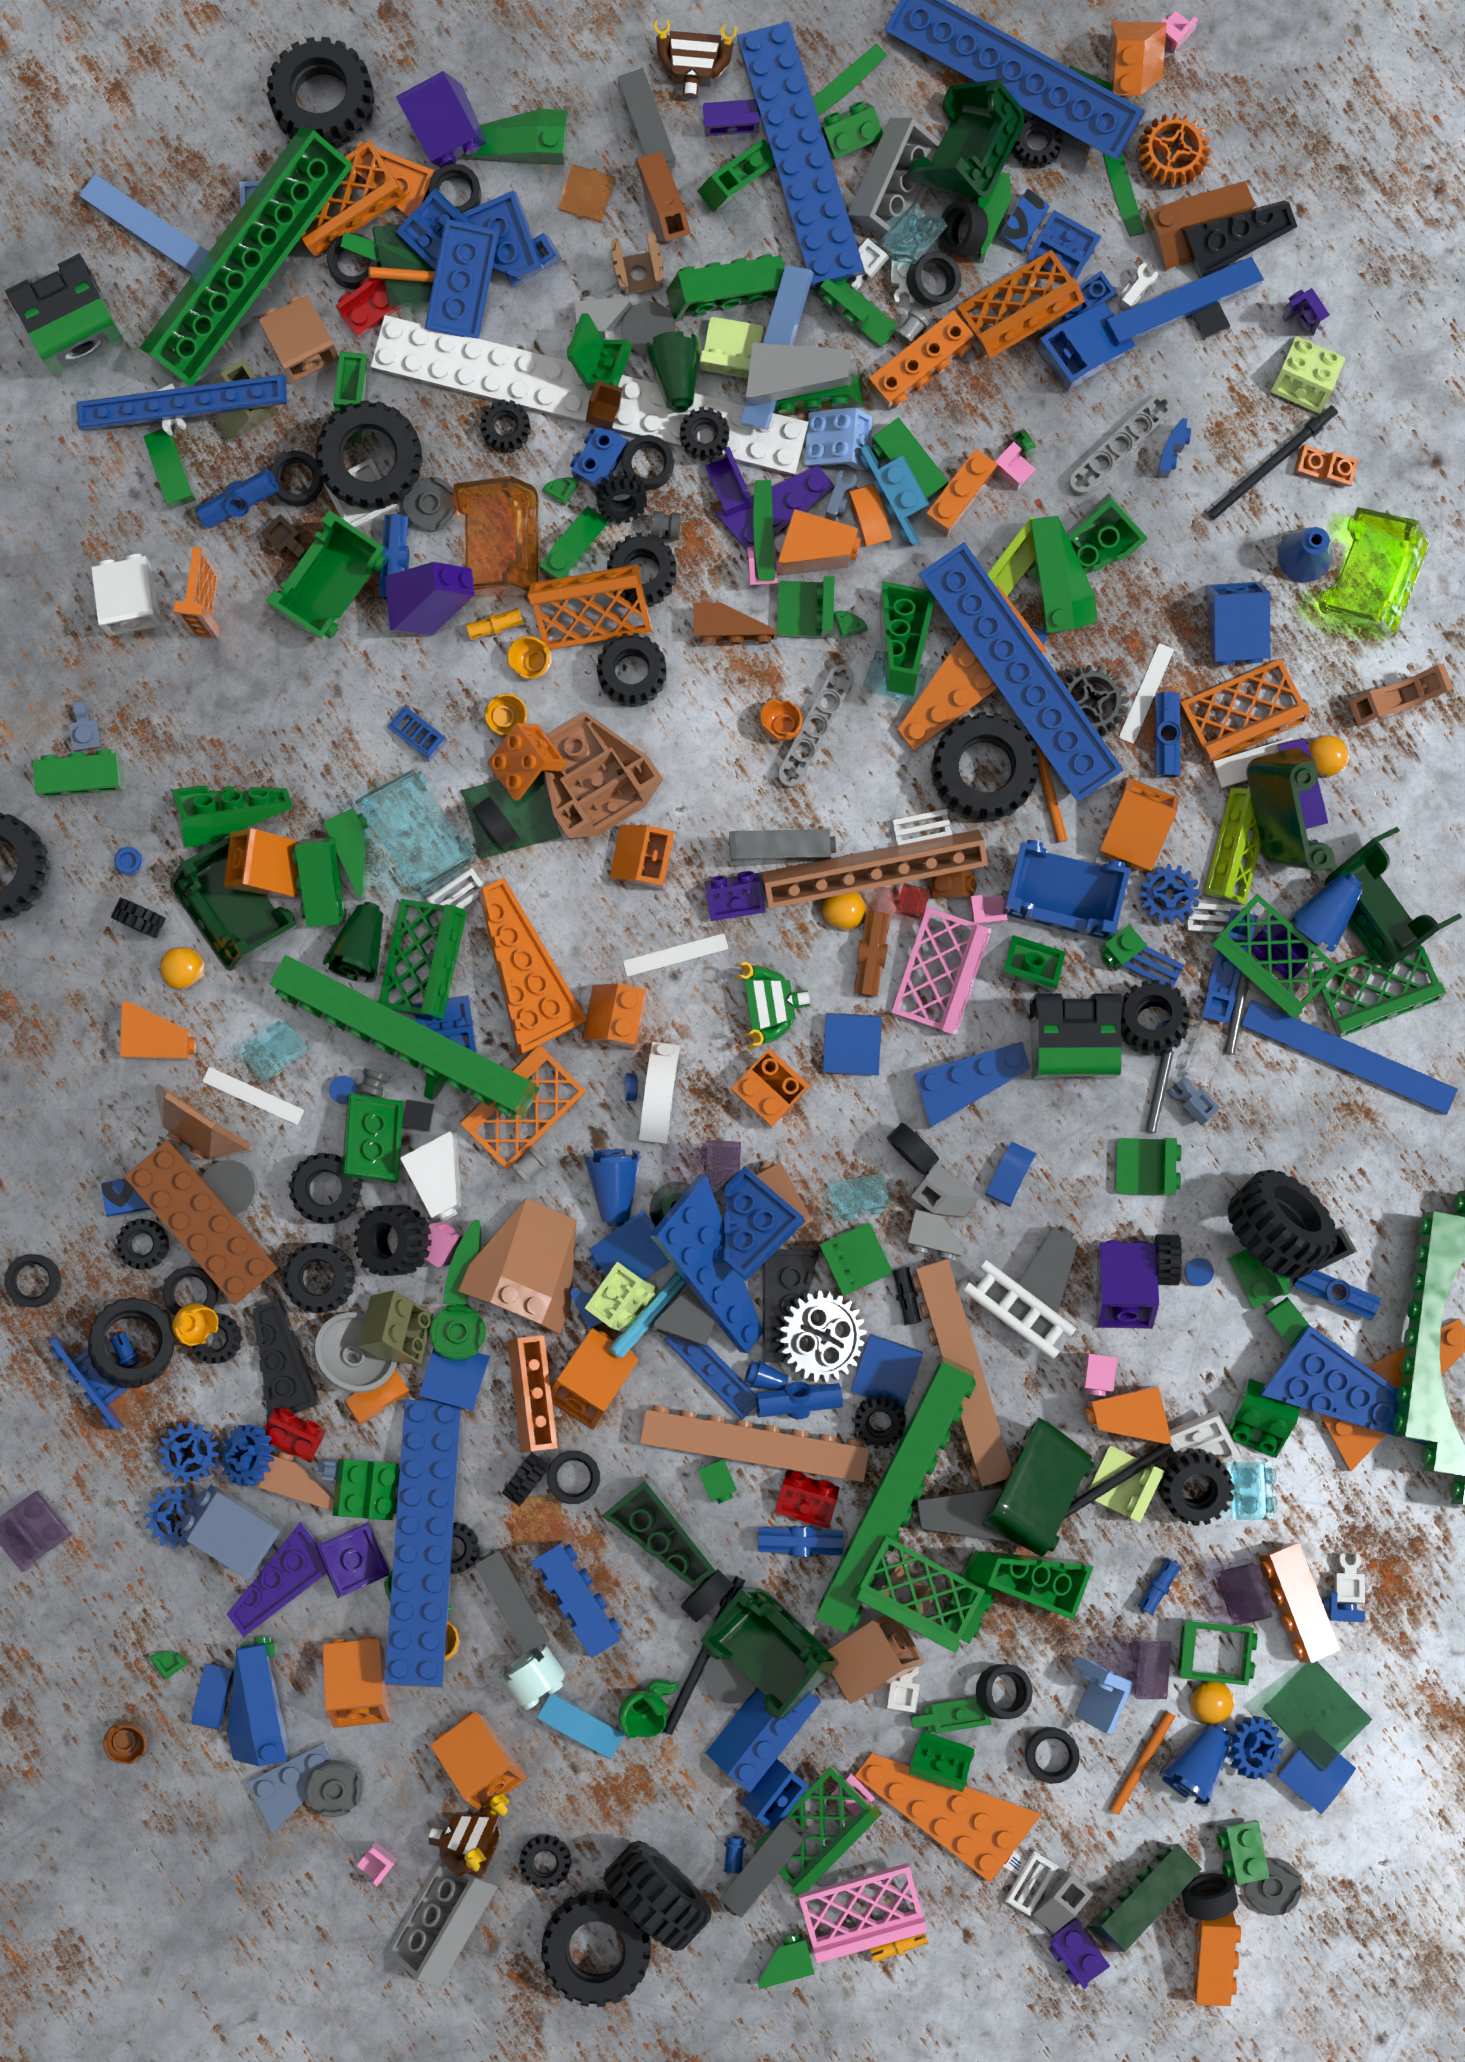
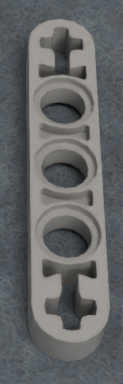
(1130, 435)
(822, 714)

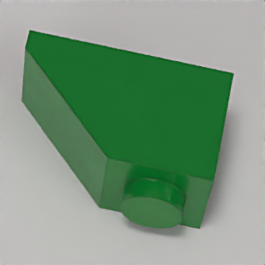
(787, 1962)

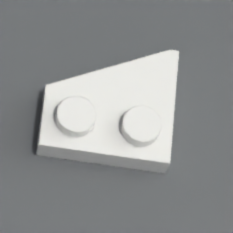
(1204, 1433)

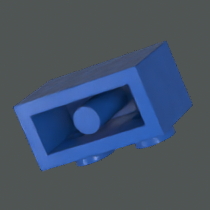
(599, 457)
(775, 1794)

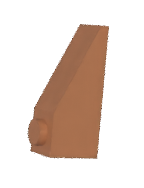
(295, 1481)

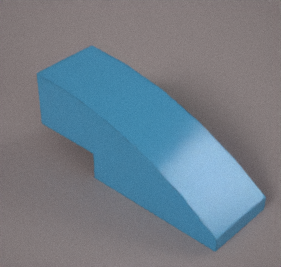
(580, 1725)

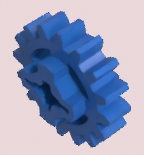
(1158, 894)
(247, 1455)
(201, 1458)
(157, 1515)
(1254, 1747)

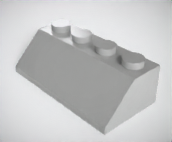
(886, 185)
(440, 1923)

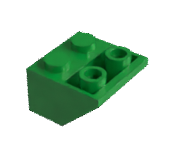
(1261, 1420)

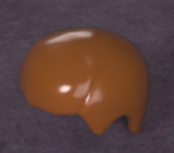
(125, 1742)

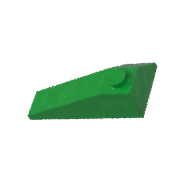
(525, 138)
(1103, 536)
(1062, 584)
(212, 815)

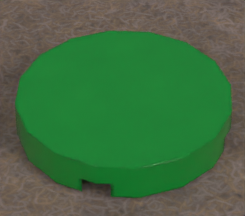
(457, 1333)

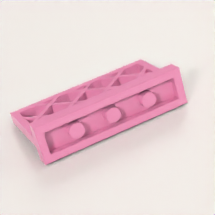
(964, 979)
(863, 1935)

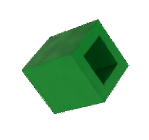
(718, 1481)

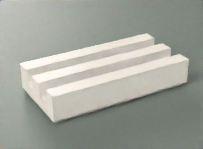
(921, 817)
(477, 882)
(1209, 907)
(1021, 1877)

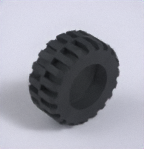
(321, 59)
(374, 417)
(1002, 734)
(30, 870)
(1282, 1224)
(657, 1895)
(577, 1983)

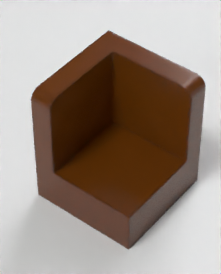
(604, 405)

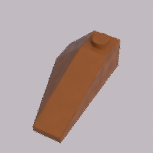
(1166, 222)

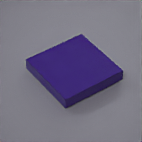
(352, 1560)

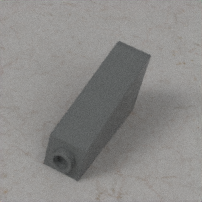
(780, 846)
(1047, 1276)
(958, 1513)

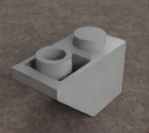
(604, 312)
(944, 1193)
(933, 1233)
(1063, 1902)

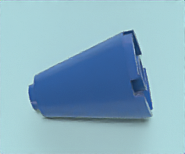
(1305, 554)
(1329, 911)
(613, 1183)
(1198, 1765)

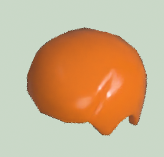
(781, 720)

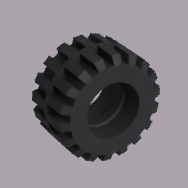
(649, 548)
(623, 648)
(1154, 996)
(301, 1194)
(373, 1238)
(295, 1270)
(1207, 1505)

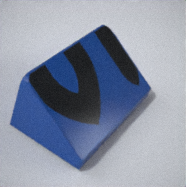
(1024, 220)
(121, 1198)

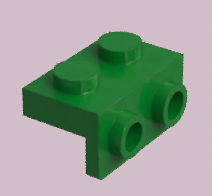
(851, 129)
(941, 1761)
(1243, 1852)

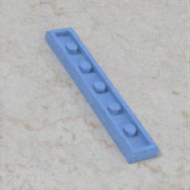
(143, 224)
(782, 331)

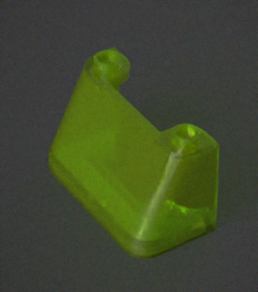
(1377, 572)

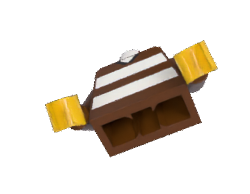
(693, 57)
(471, 1839)

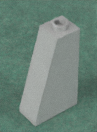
(793, 371)

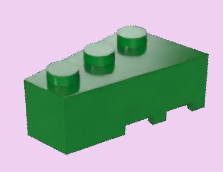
(836, 398)
(965, 1596)

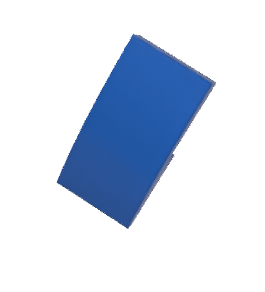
(1095, 292)
(1175, 443)
(1010, 1174)
(211, 1696)

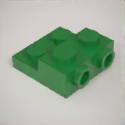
(366, 1489)

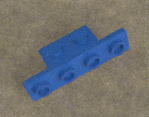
(98, 1390)

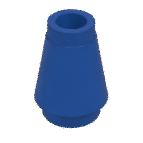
(765, 1377)

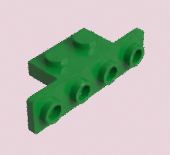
(856, 310)

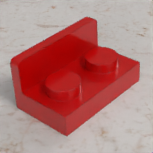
(365, 306)
(294, 1433)
(807, 1499)

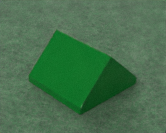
(1033, 964)

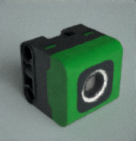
(65, 315)
(1076, 1036)

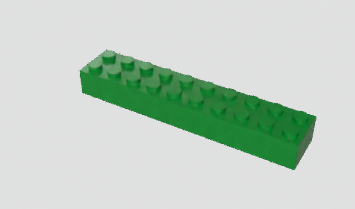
(246, 256)
(400, 1034)
(897, 1489)

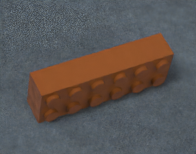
(202, 1221)

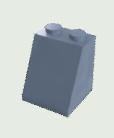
(229, 1531)

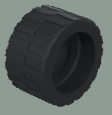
(138, 1309)

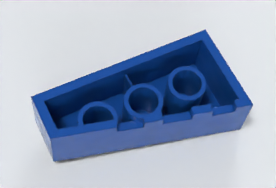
(960, 1083)
(577, 1598)

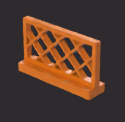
(358, 212)
(1029, 316)
(589, 585)
(200, 597)
(1260, 728)
(524, 1068)

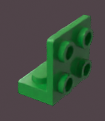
(806, 608)
(855, 1259)
(1257, 1281)

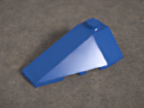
(255, 1716)

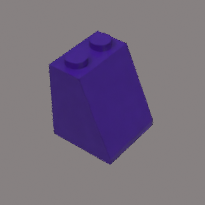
(442, 119)
(427, 596)
(1127, 1285)

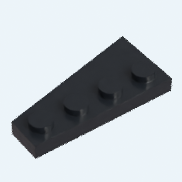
(1231, 237)
(785, 1277)
(282, 1362)

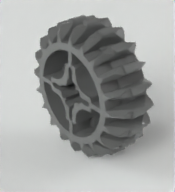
(1103, 696)

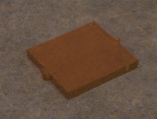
(587, 193)
(537, 1520)

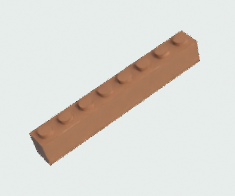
(874, 869)
(955, 1342)
(755, 1445)

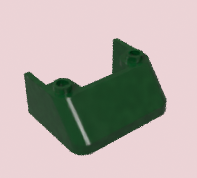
(1379, 916)

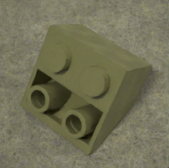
(239, 422)
(395, 1328)

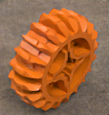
(1184, 154)

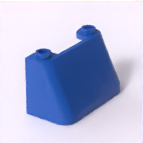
(1066, 892)

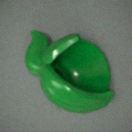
(646, 1711)

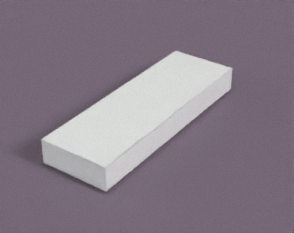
(1233, 768)

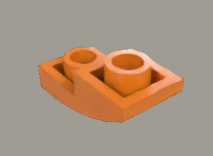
(1326, 466)
(870, 515)
(370, 1404)

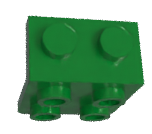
(596, 357)
(1147, 1166)

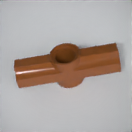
(872, 954)

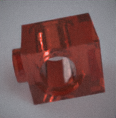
(912, 901)

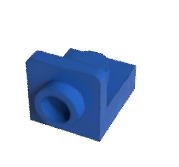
(1345, 1613)

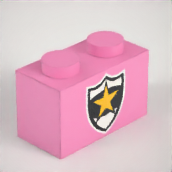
(1098, 1374)

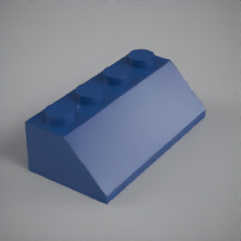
(756, 1739)

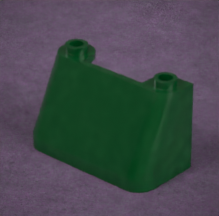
(977, 141)
(1278, 811)
(230, 920)
(1039, 1488)
(769, 1649)

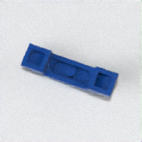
(1225, 976)

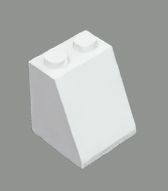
(126, 595)
(436, 1175)

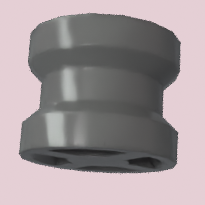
(373, 1083)

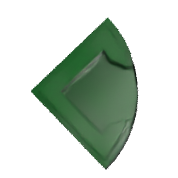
(1025, 442)
(561, 489)
(849, 624)
(433, 1086)
(168, 1662)

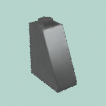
(686, 1320)

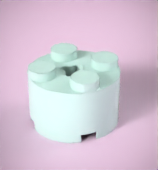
(533, 1676)

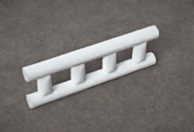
(1037, 1308)

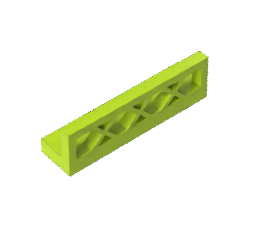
(1014, 561)
(1231, 846)

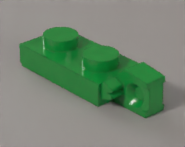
(951, 1716)

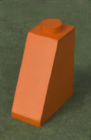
(153, 1037)

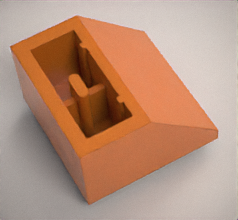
(642, 855)
(770, 1088)

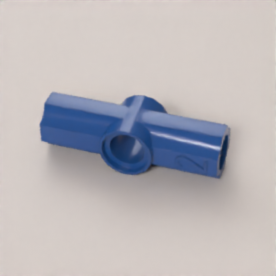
(225, 506)
(396, 548)
(1167, 717)
(1352, 1300)
(798, 1400)
(800, 1541)

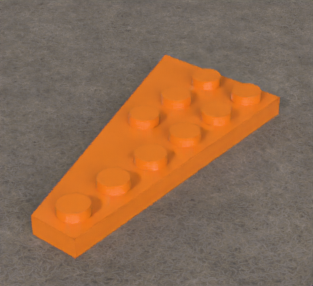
(952, 691)
(532, 986)
(1357, 1441)
(967, 1823)

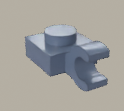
(837, 502)
(84, 732)
(1197, 1103)
(329, 1468)

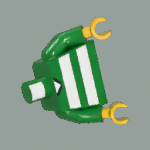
(769, 1003)

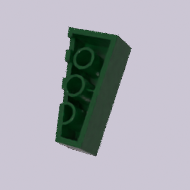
(662, 1532)
(1144, 1898)

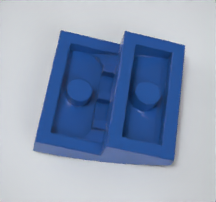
(425, 226)
(1068, 240)
(456, 1024)
(852, 1044)
(887, 1369)
(453, 1381)
(1313, 1785)

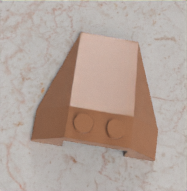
(602, 778)
(197, 1129)
(527, 1266)

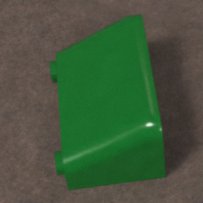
(328, 577)

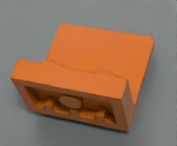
(523, 757)

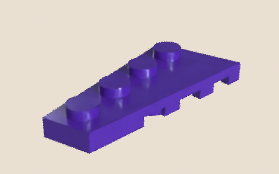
(797, 493)
(280, 1581)

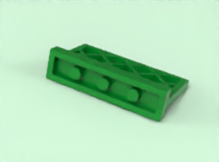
(442, 957)
(1260, 975)
(1386, 1009)
(907, 1616)
(839, 1844)

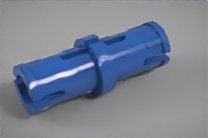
(1159, 1586)

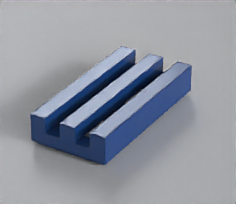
(1161, 957)

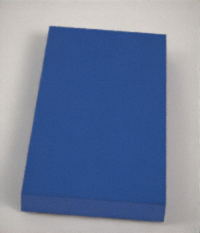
(461, 279)

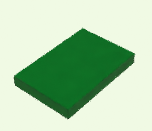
(372, 1138)

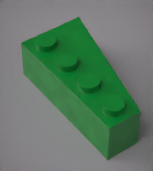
(724, 285)
(905, 627)
(1042, 1581)

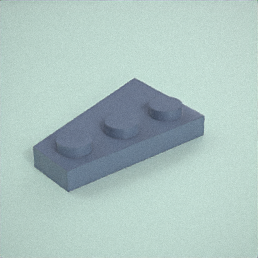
(283, 1787)

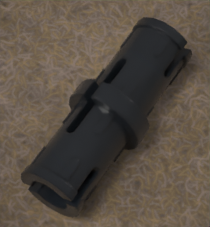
(906, 1296)

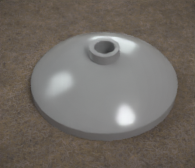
(340, 1340)

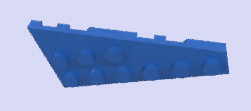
(695, 1245)
(1333, 1383)

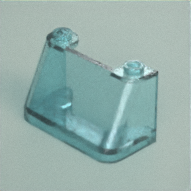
(416, 831)

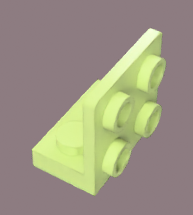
(729, 347)
(1308, 375)
(621, 1298)
(1134, 1494)

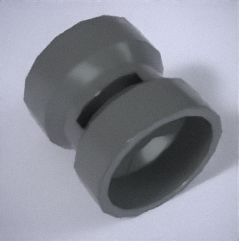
(666, 525)

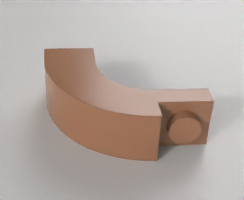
(1401, 696)

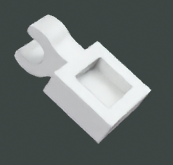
(1133, 293)

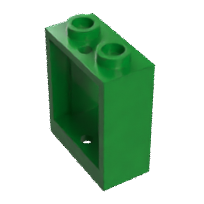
(1187, 1646)

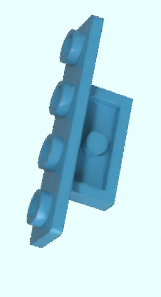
(900, 488)

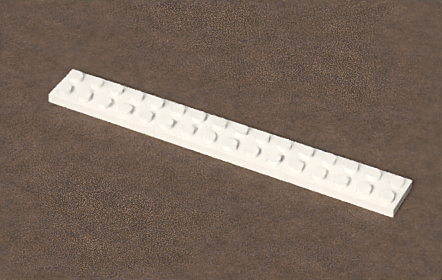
(556, 390)

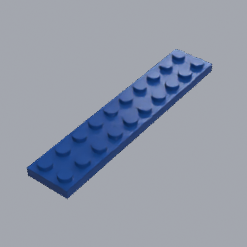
(1029, 76)
(800, 154)
(1020, 672)
(423, 1544)

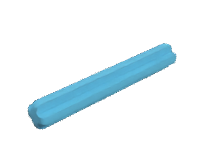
(648, 1316)

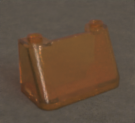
(500, 534)

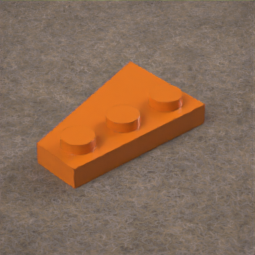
(410, 176)

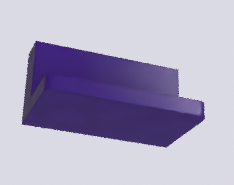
(730, 117)
(728, 483)
(1279, 951)

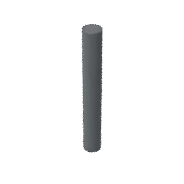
(1237, 1014)
(1159, 1092)

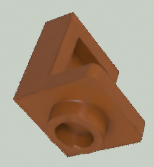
(954, 885)

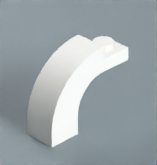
(659, 1092)

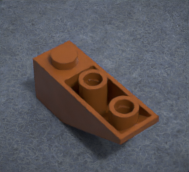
(662, 198)
(722, 623)

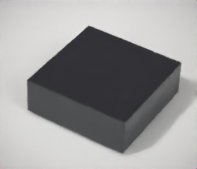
(1211, 321)
(418, 1115)

